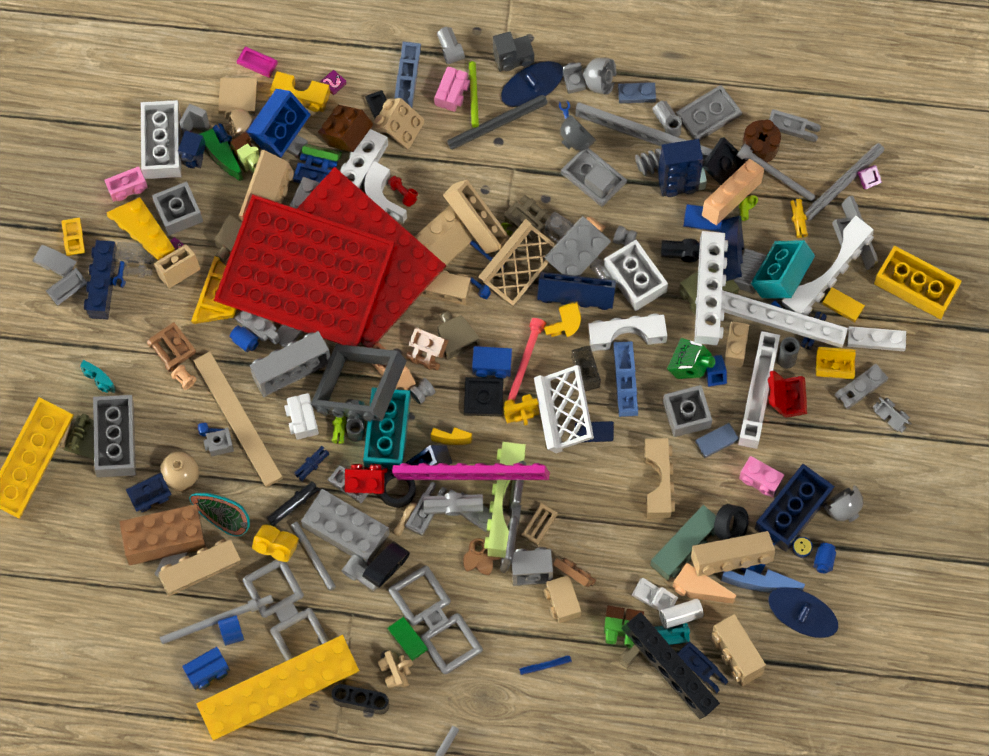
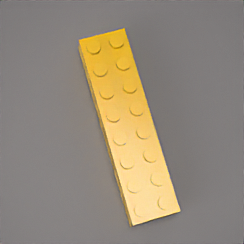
(277, 687)

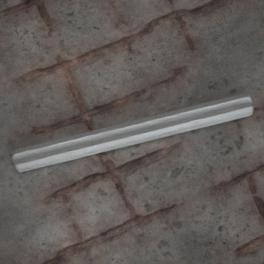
(843, 181)

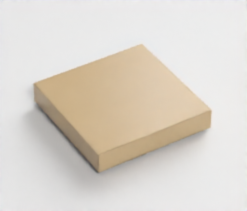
(237, 94)

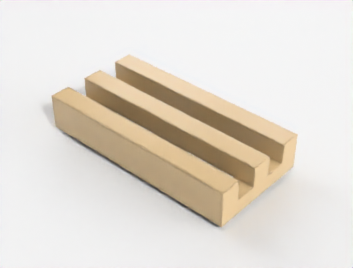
(530, 538)

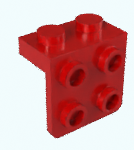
(787, 395)

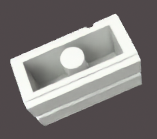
(302, 416)

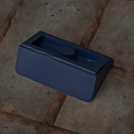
(602, 431)

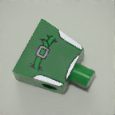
(690, 360)

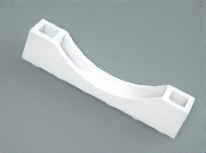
(855, 236)
(758, 390)

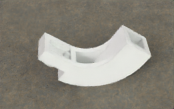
(374, 184)

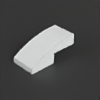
(653, 596)

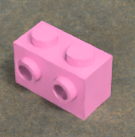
(761, 477)

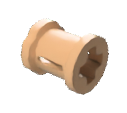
(183, 377)

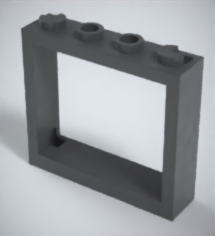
(376, 411)

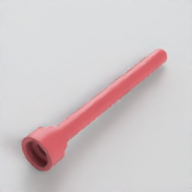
(537, 326)

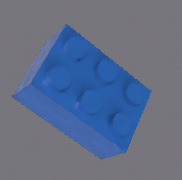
(278, 122)

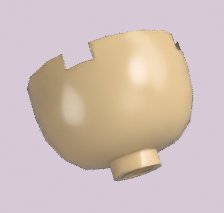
(239, 122)
(179, 471)

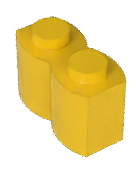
(275, 543)

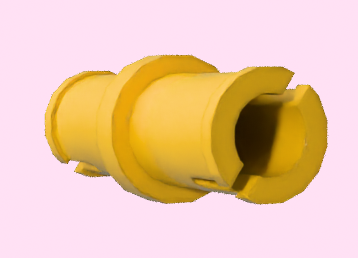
(799, 218)

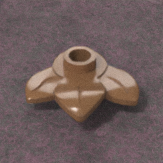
(478, 559)

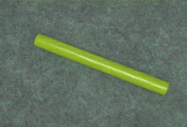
(473, 94)

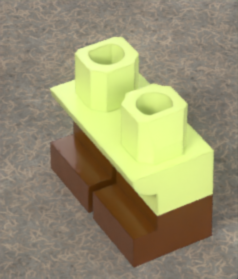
(244, 153)

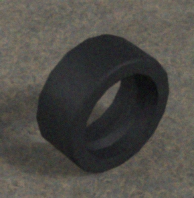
(401, 502)
(723, 520)

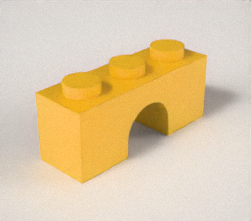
(313, 98)

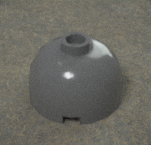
(575, 135)

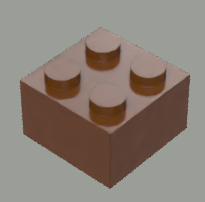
(345, 128)

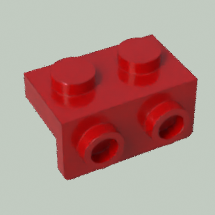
(365, 479)

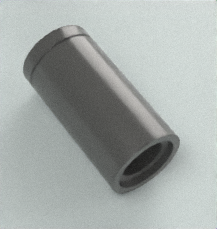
(788, 352)

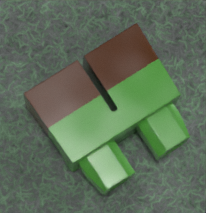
(614, 622)

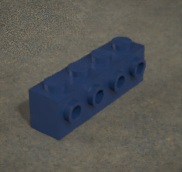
(101, 281)
(571, 289)

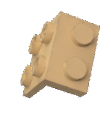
(399, 122)

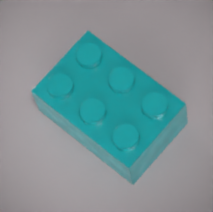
(783, 269)

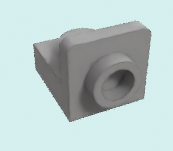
(573, 77)

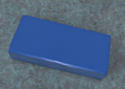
(694, 219)

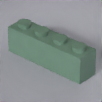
(679, 548)

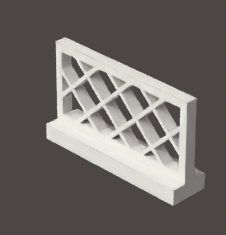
(550, 416)

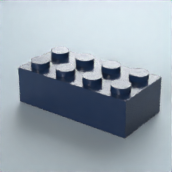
(680, 168)
(794, 507)

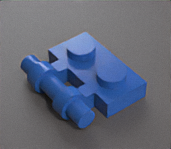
(311, 172)

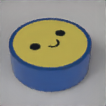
(802, 547)

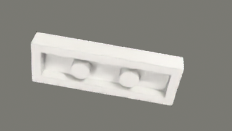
(876, 338)

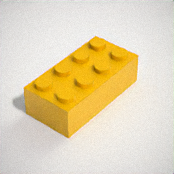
(917, 282)

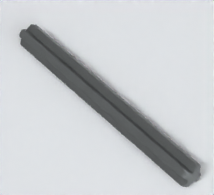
(497, 122)

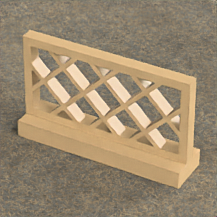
(503, 256)

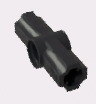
(686, 250)

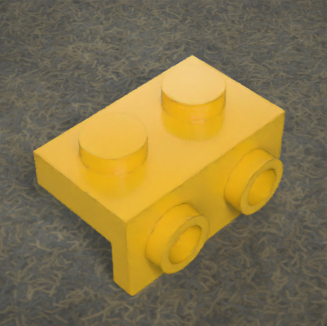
(835, 362)

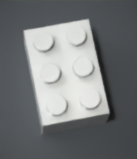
(635, 275)

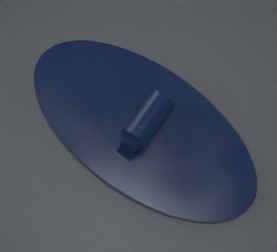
(531, 83)
(803, 612)

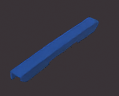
(476, 246)
(537, 667)

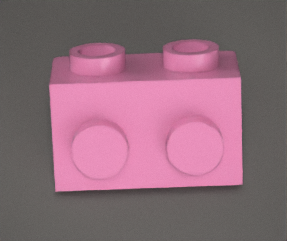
(126, 184)

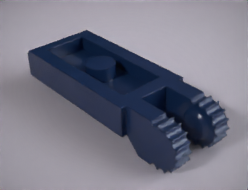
(701, 666)

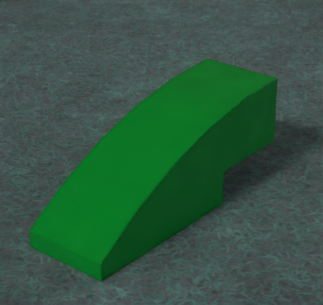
(221, 154)

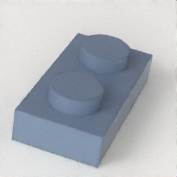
(637, 93)

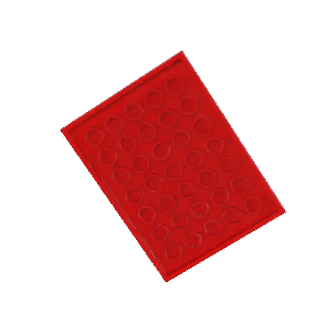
(410, 265)
(304, 271)

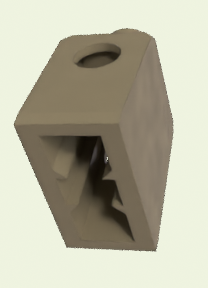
(226, 237)
(459, 334)

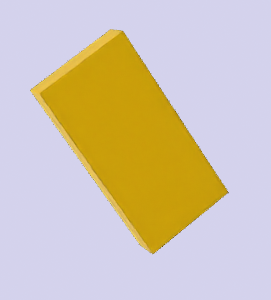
(843, 304)

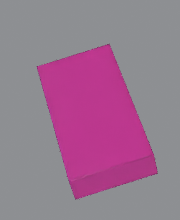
(257, 62)

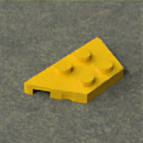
(206, 308)

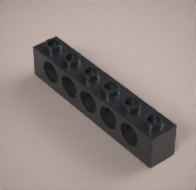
(670, 665)

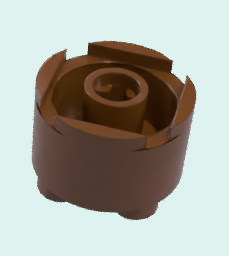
(763, 139)

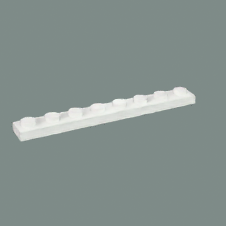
(782, 319)

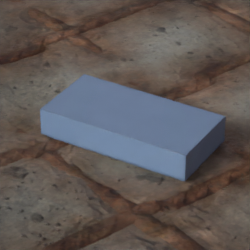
(716, 440)

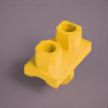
(521, 411)

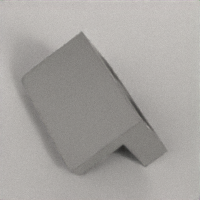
(194, 118)

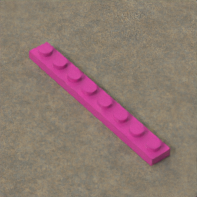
(471, 472)

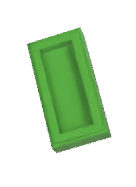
(321, 152)

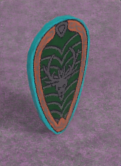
(222, 513)

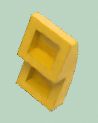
(73, 236)
(457, 437)

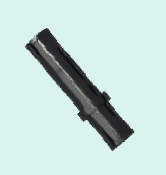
(299, 498)

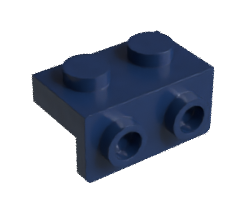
(148, 492)

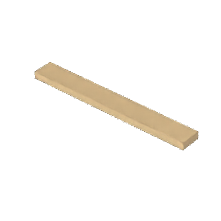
(238, 419)

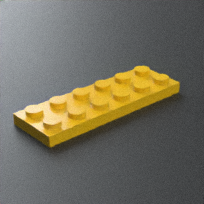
(31, 455)

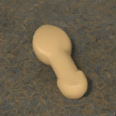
(406, 515)

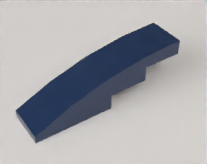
(733, 233)

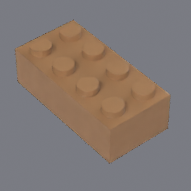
(162, 534)

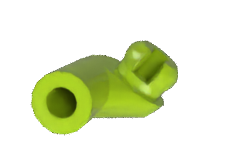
(746, 205)

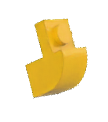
(570, 321)

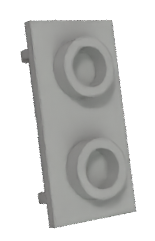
(887, 408)

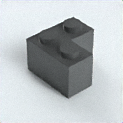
(512, 52)

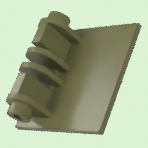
(82, 437)

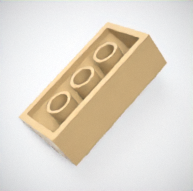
(269, 180)
(446, 236)

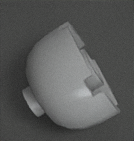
(599, 75)
(845, 505)

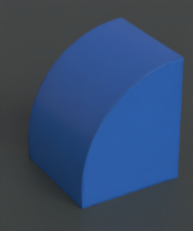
(717, 374)
(230, 630)

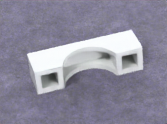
(650, 328)

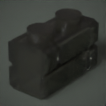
(584, 358)

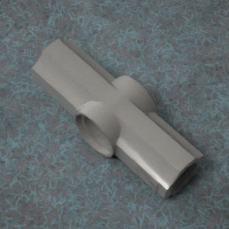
(453, 504)

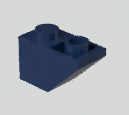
(192, 149)

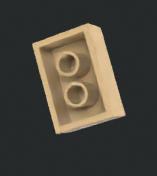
(737, 650)

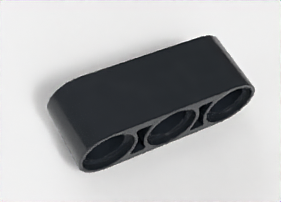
(386, 564)
(353, 692)

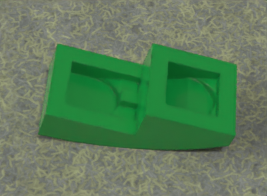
(407, 638)

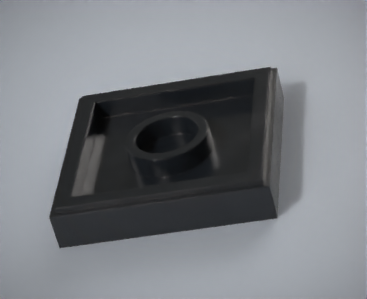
(723, 161)
(483, 397)

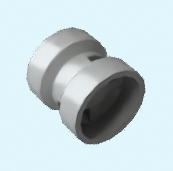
(622, 233)
(423, 390)

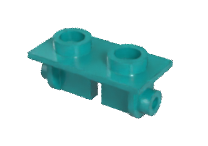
(675, 635)

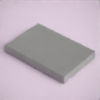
(709, 113)
(582, 165)

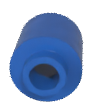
(244, 338)
(825, 558)

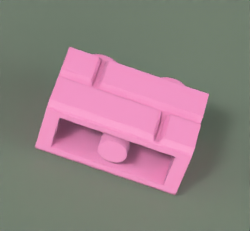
(451, 89)

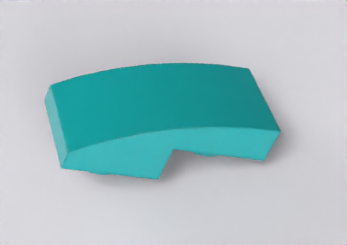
(101, 379)

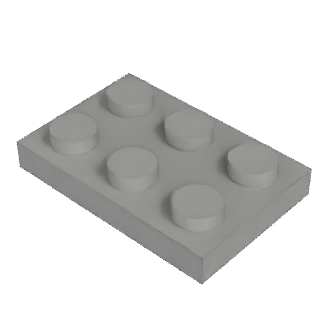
(577, 248)

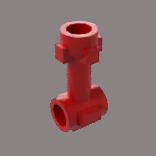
(410, 195)

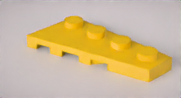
(143, 227)

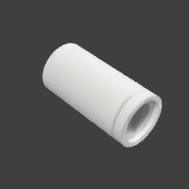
(681, 613)

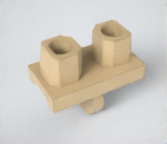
(399, 669)

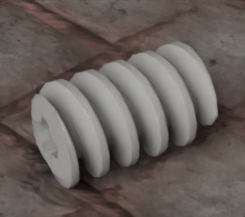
(648, 162)

